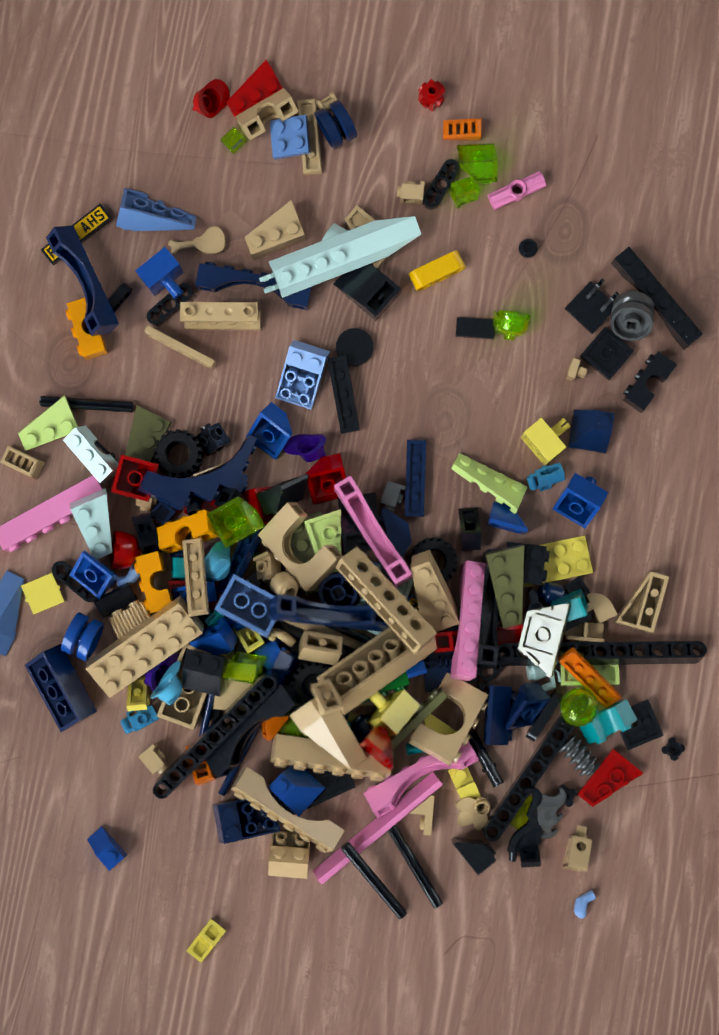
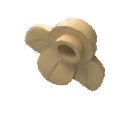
(471, 814)

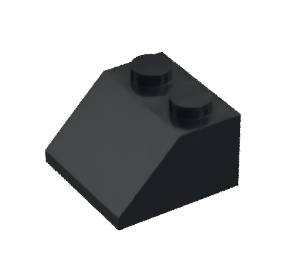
(277, 496)
(204, 672)
(476, 853)

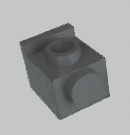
(391, 495)

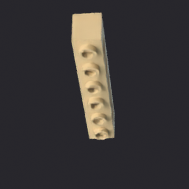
(387, 610)

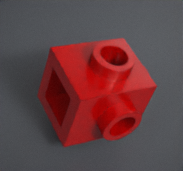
(434, 100)

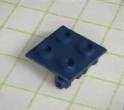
(437, 666)

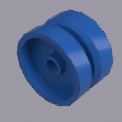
(82, 636)

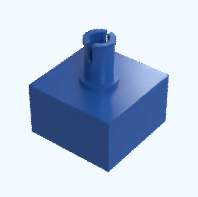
(160, 273)
(580, 500)

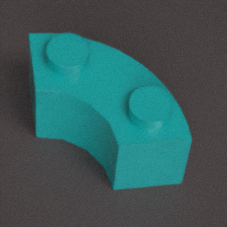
(609, 720)

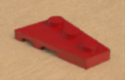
(255, 89)
(608, 778)

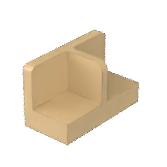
(585, 632)

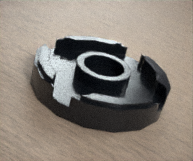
(356, 345)

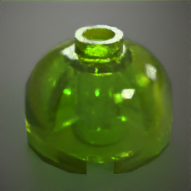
(510, 323)
(579, 707)

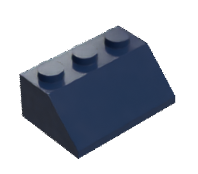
(497, 714)

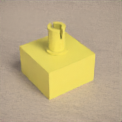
(545, 440)
(392, 711)

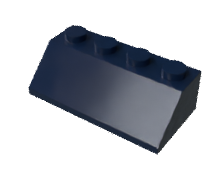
(60, 688)

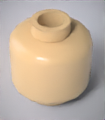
(284, 584)

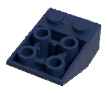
(240, 821)

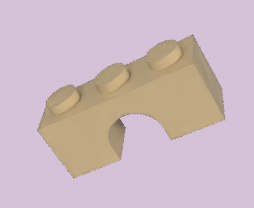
(278, 105)

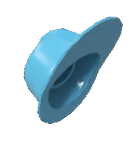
(217, 562)
(169, 686)

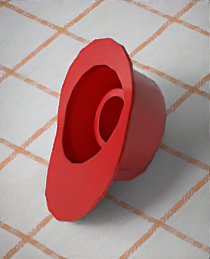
(211, 98)

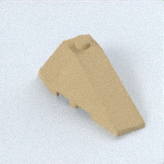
(330, 733)

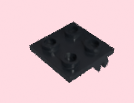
(591, 306)

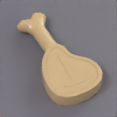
(210, 243)

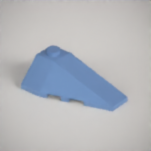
(144, 214)
(9, 607)

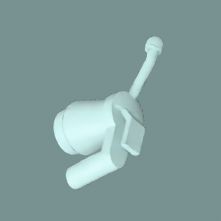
(536, 673)

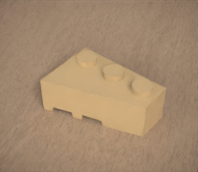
(276, 232)
(644, 604)

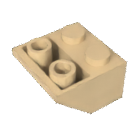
(288, 855)

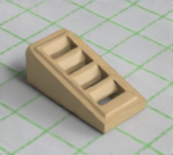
(33, 467)

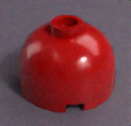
(124, 550)

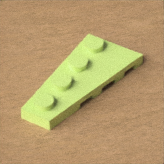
(489, 480)

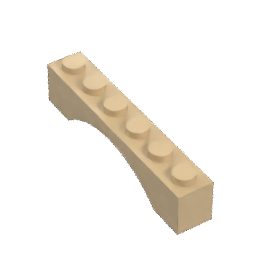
(253, 788)

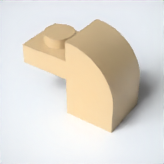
(600, 606)

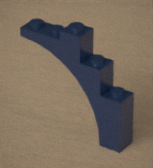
(176, 490)

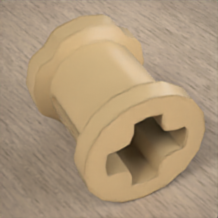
(324, 103)

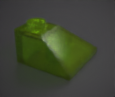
(479, 161)

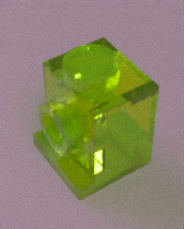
(464, 191)

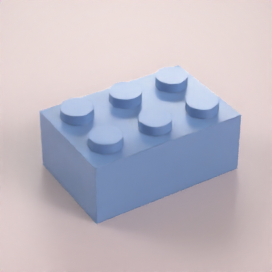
(247, 606)

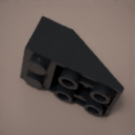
(369, 289)
(350, 533)

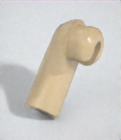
(283, 636)

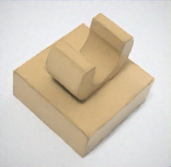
(575, 370)

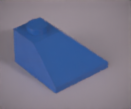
(271, 430)
(503, 518)
(93, 574)
(296, 789)

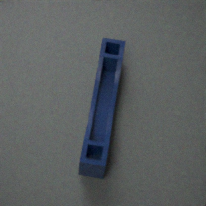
(68, 247)
(216, 278)
(298, 610)

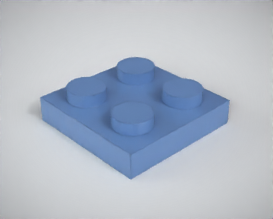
(290, 137)

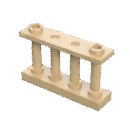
(220, 316)

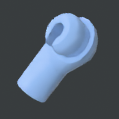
(131, 577)
(581, 903)

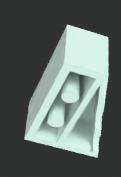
(93, 522)

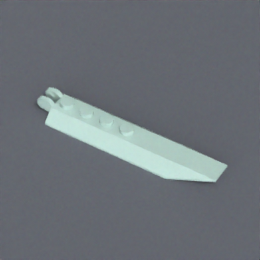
(340, 254)

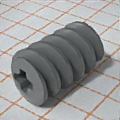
(579, 756)

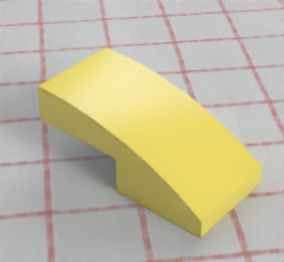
(205, 940)

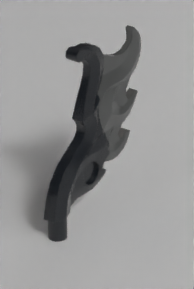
(541, 819)

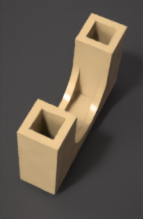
(277, 538)
(446, 746)

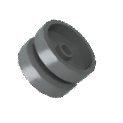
(632, 315)

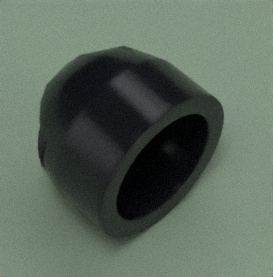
(193, 507)

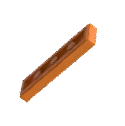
(589, 677)

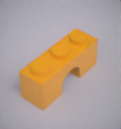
(89, 346)
(173, 533)
(148, 566)

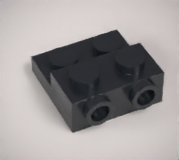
(534, 561)

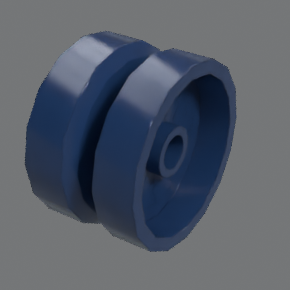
(336, 124)

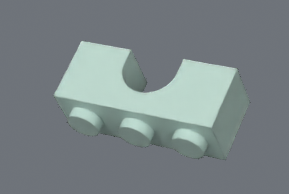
(82, 444)

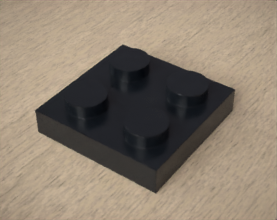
(606, 353)

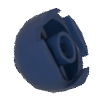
(337, 591)

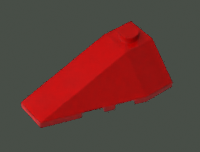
(379, 746)

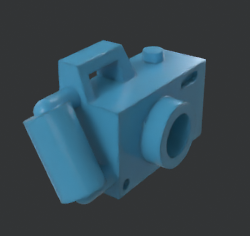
(546, 477)
(139, 720)

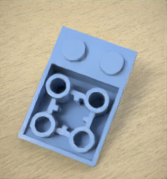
(302, 374)

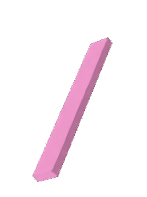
(379, 826)

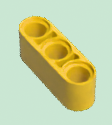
(437, 270)

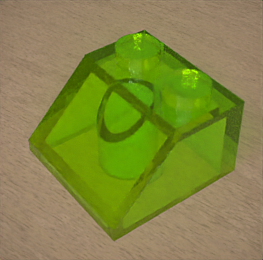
(235, 521)

